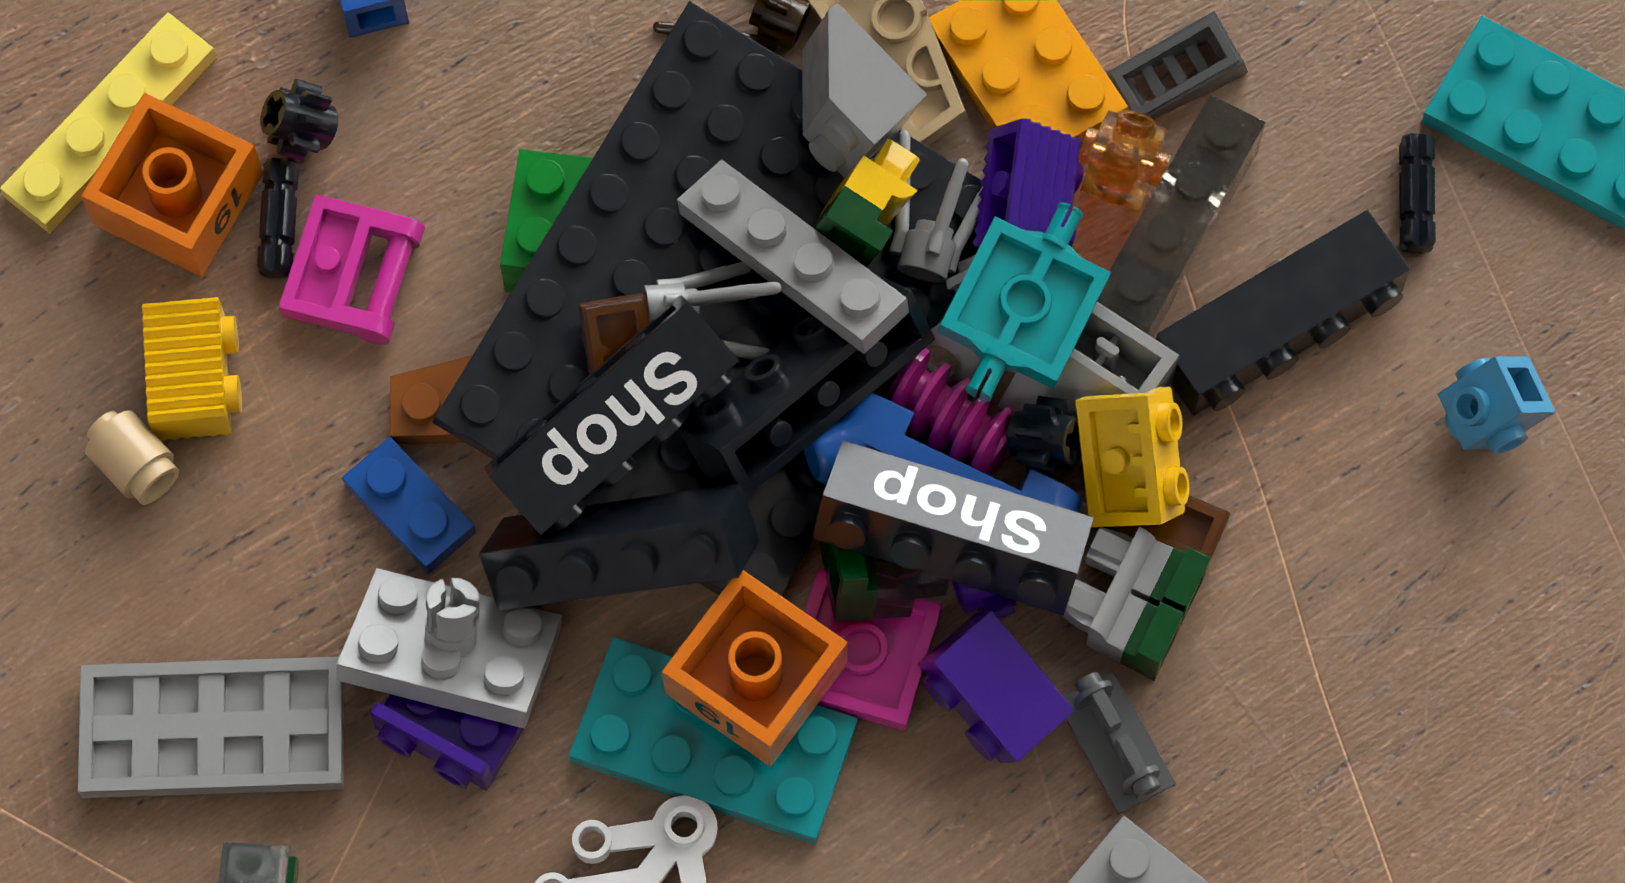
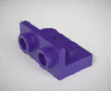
(459, 743)

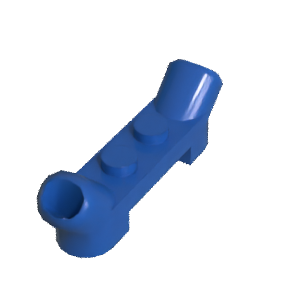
(882, 426)

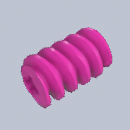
(951, 416)

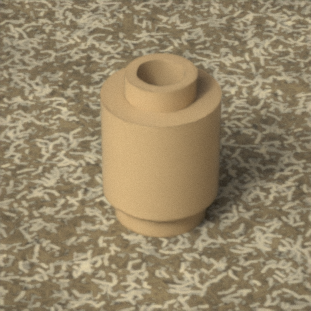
(131, 456)

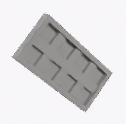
(210, 727)

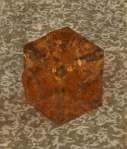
(1124, 158)

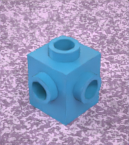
(1495, 403)

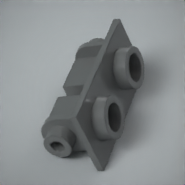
(1116, 742)

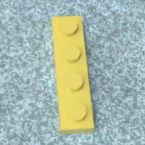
(64, 164)

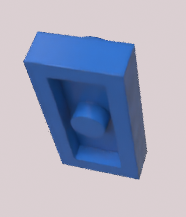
(409, 505)

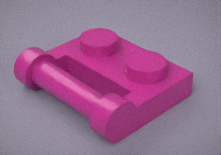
(331, 263)

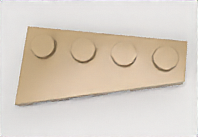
(909, 39)

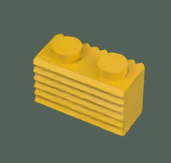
(188, 368)

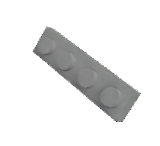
(795, 255)

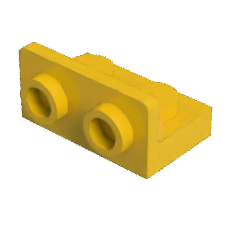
(1132, 458)

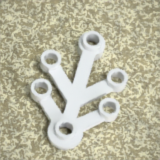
(654, 834)

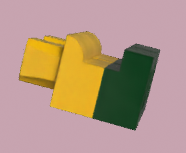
(868, 202)

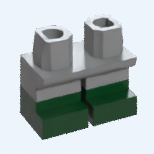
(1144, 602)

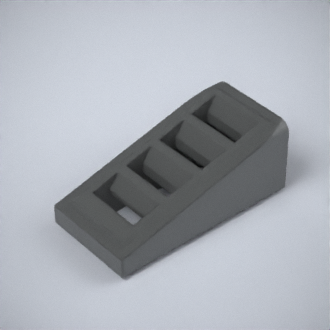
(1186, 40)

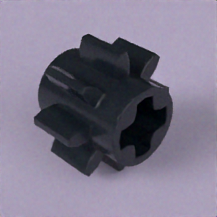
(299, 120)
(1045, 436)

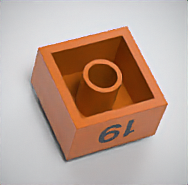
(172, 184)
(755, 667)

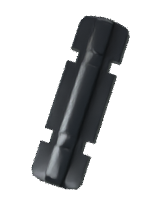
(1417, 193)
(277, 217)

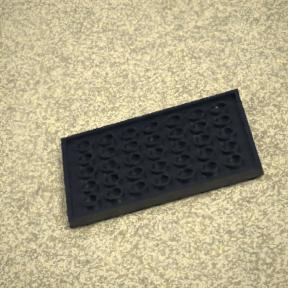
(622, 229)

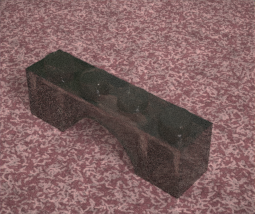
(1180, 213)

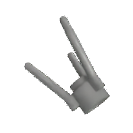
(928, 249)
(667, 290)

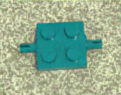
(1024, 302)

